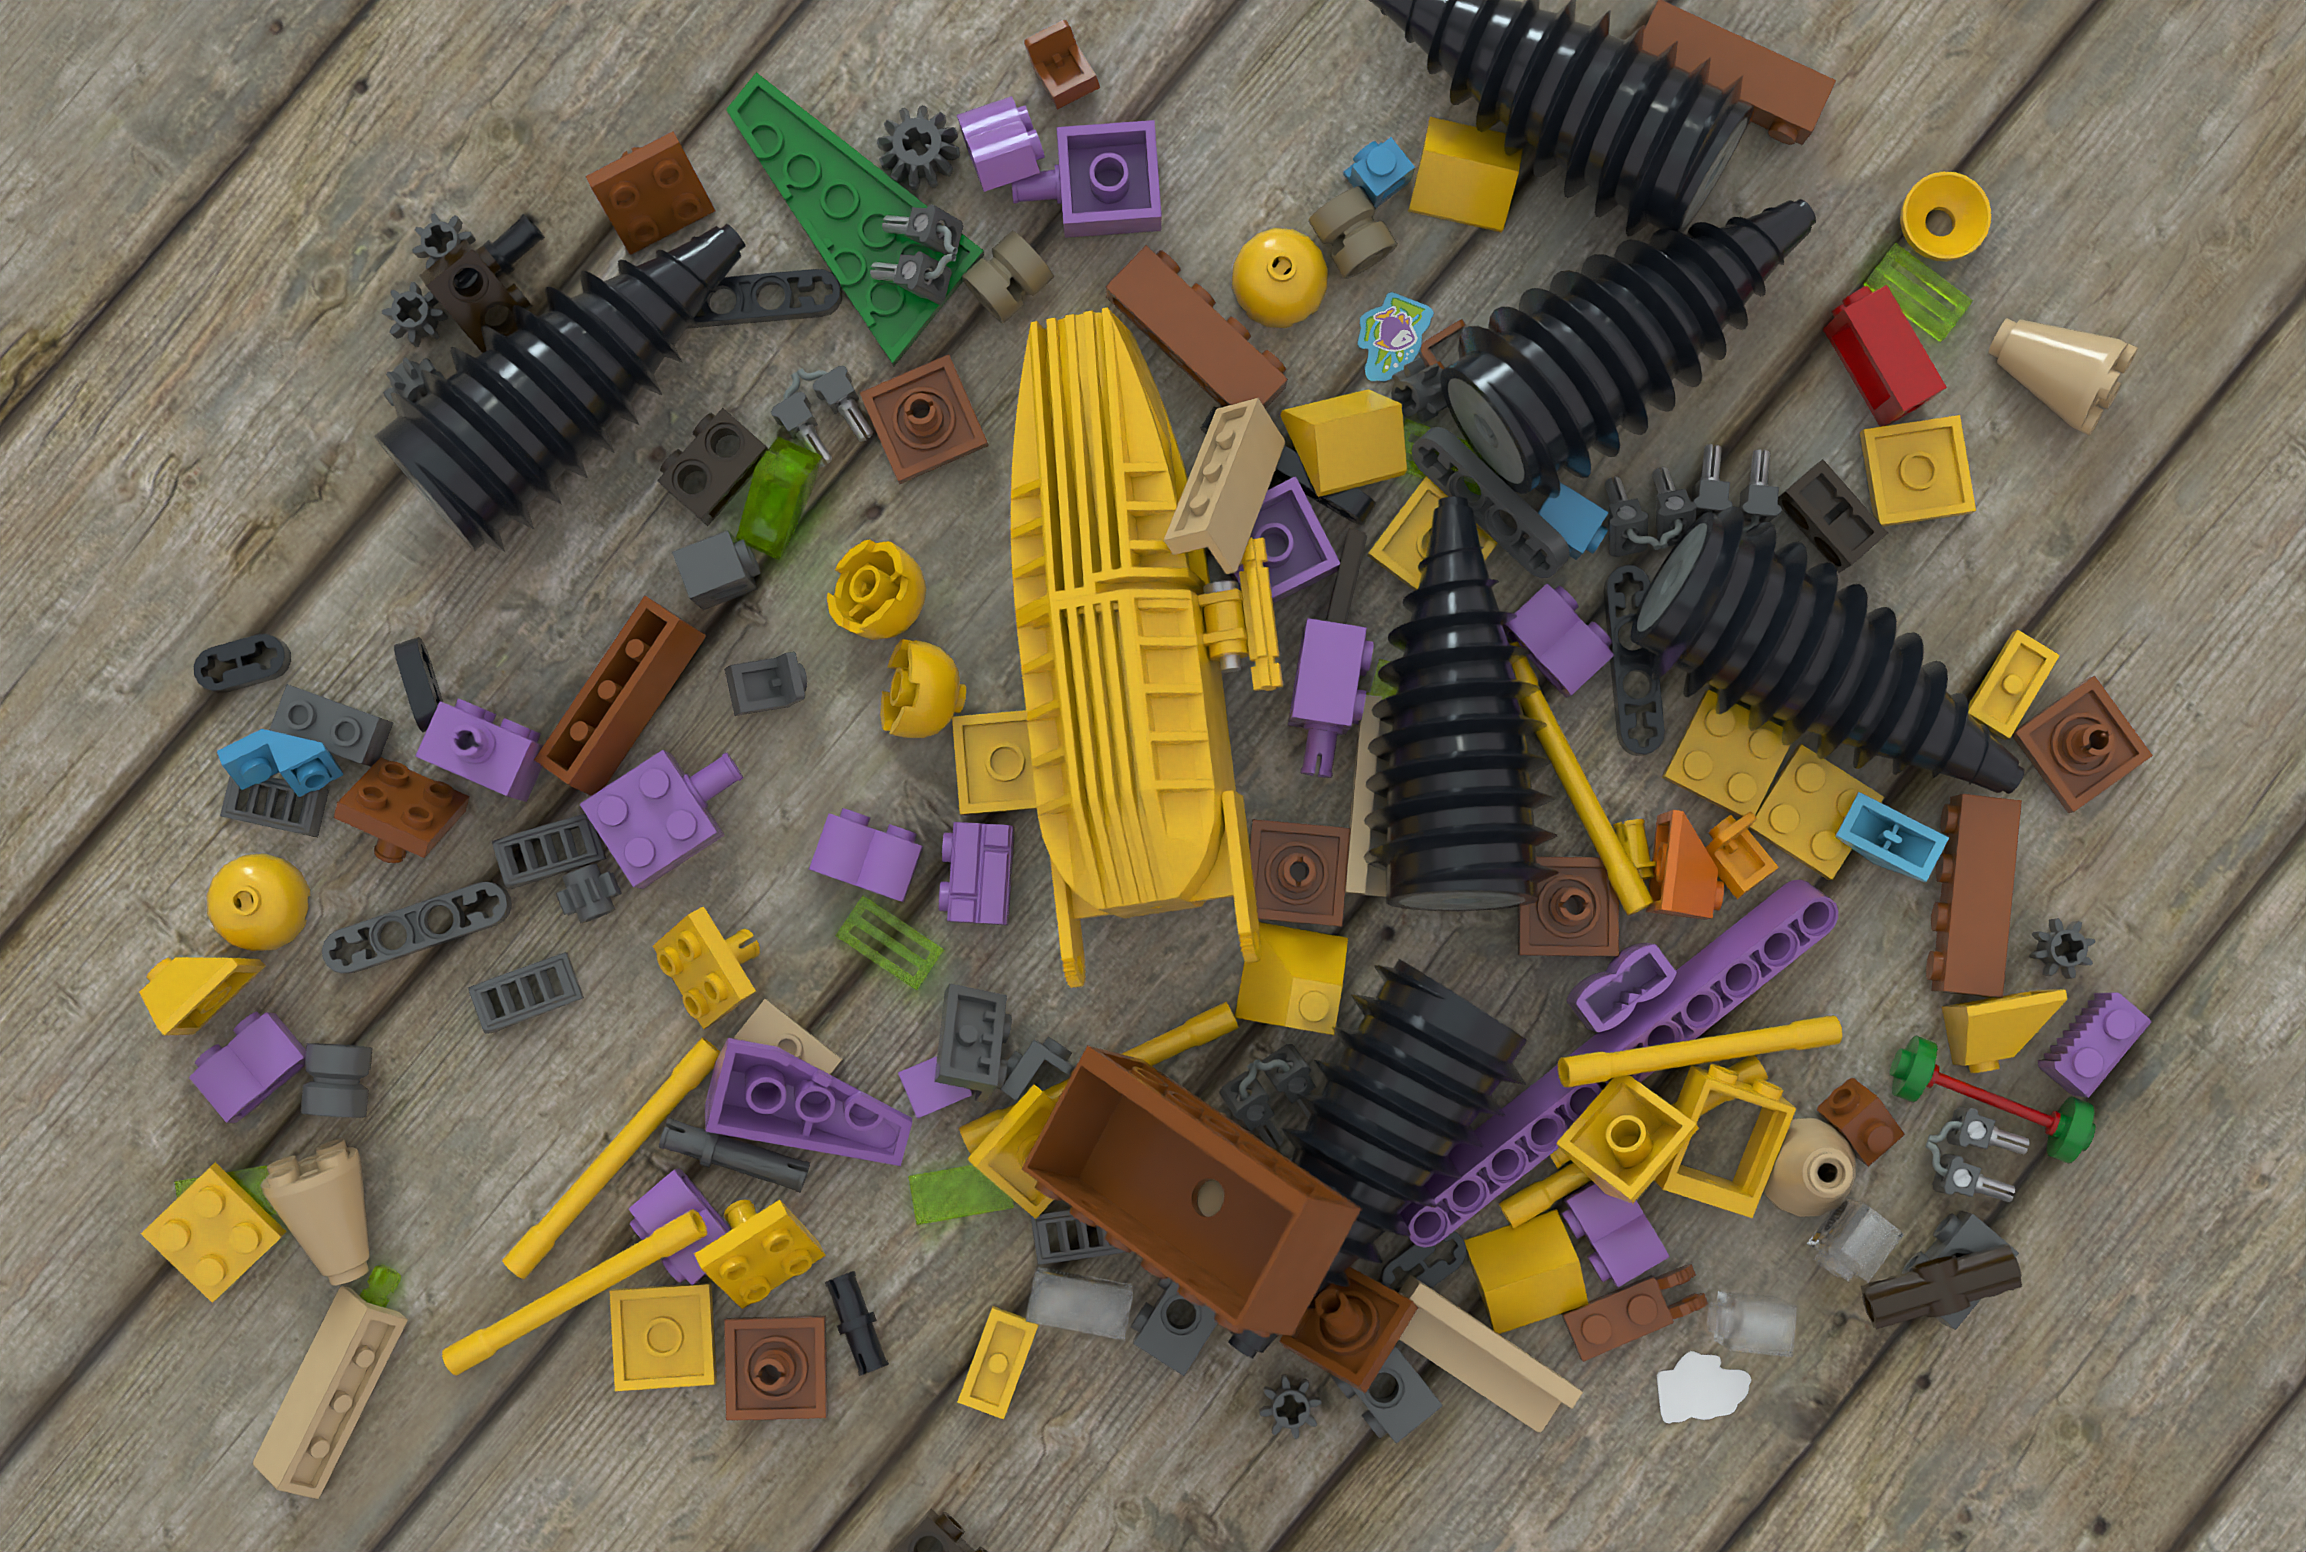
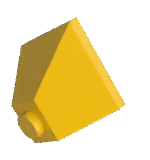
(1295, 980)
(193, 989)
(1997, 1027)

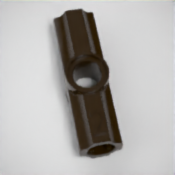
(1941, 1286)

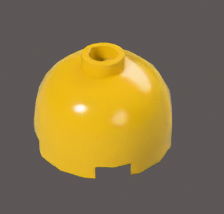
(1261, 279)
(877, 590)
(922, 691)
(258, 902)

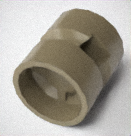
(1353, 232)
(1007, 276)

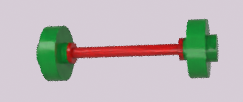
(2068, 1129)

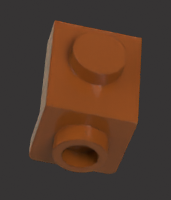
(1060, 64)
(1861, 1120)

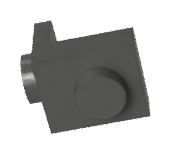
(766, 684)
(1023, 1067)

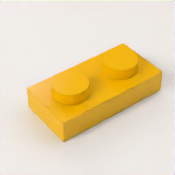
(2012, 684)
(998, 1363)

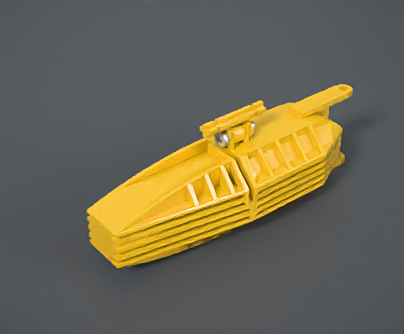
(1125, 644)

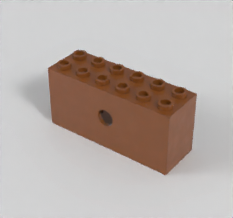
(1132, 1158)

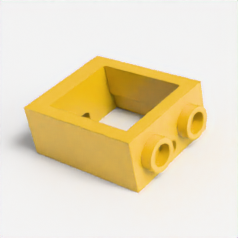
(1759, 1155)

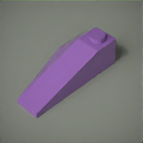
(788, 1102)

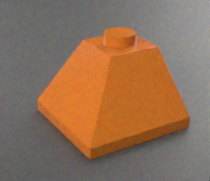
(1684, 871)

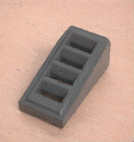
(310, 815)
(507, 862)
(485, 1009)
(1042, 1245)

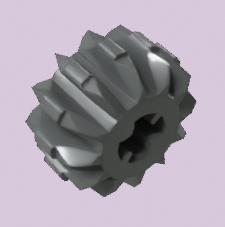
(932, 136)

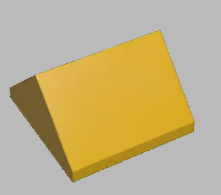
(1465, 175)
(1348, 440)
(1626, 1138)
(1526, 1272)

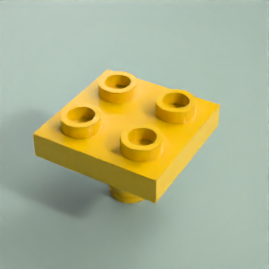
(707, 966)
(758, 1251)

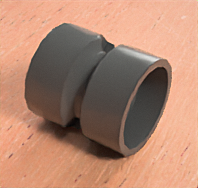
(336, 1080)

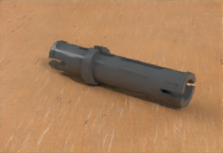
(734, 1155)

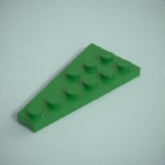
(842, 209)

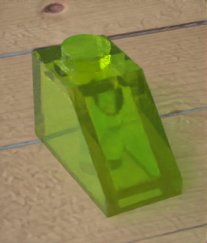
(778, 496)

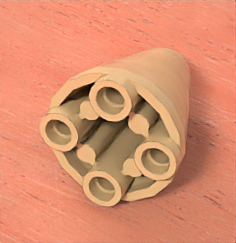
(2064, 368)
(1794, 1177)
(324, 1208)

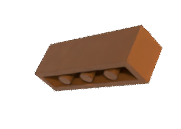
(1783, 92)
(1193, 333)
(620, 697)
(1975, 895)

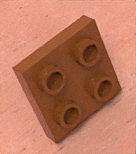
(650, 193)
(924, 419)
(2081, 744)
(401, 810)
(1299, 871)
(1573, 911)
(1352, 1329)
(776, 1368)

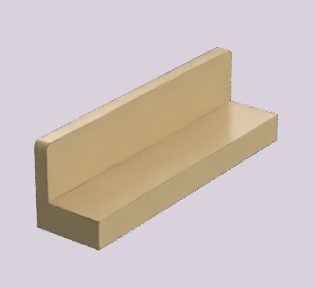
(1227, 484)
(1361, 876)
(1484, 1358)
(328, 1394)

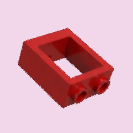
(1883, 354)

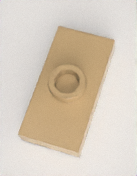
(775, 1028)

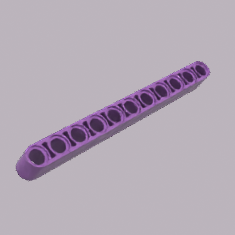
(1714, 994)

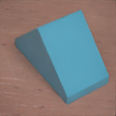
(1891, 838)

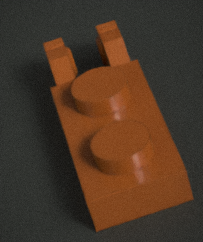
(1629, 1313)

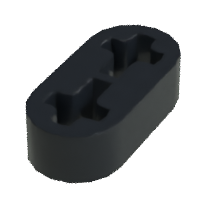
(239, 652)
(418, 680)
(1430, 1274)

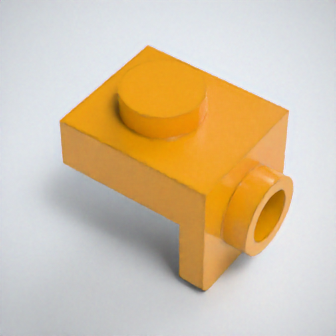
(1738, 855)

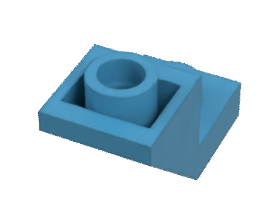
(300, 761)

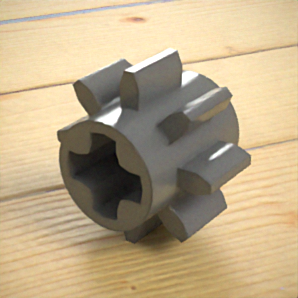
(432, 236)
(403, 304)
(407, 380)
(1419, 390)
(588, 893)
(2075, 956)
(1302, 1412)

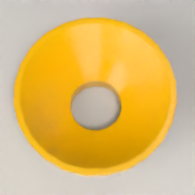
(1958, 198)

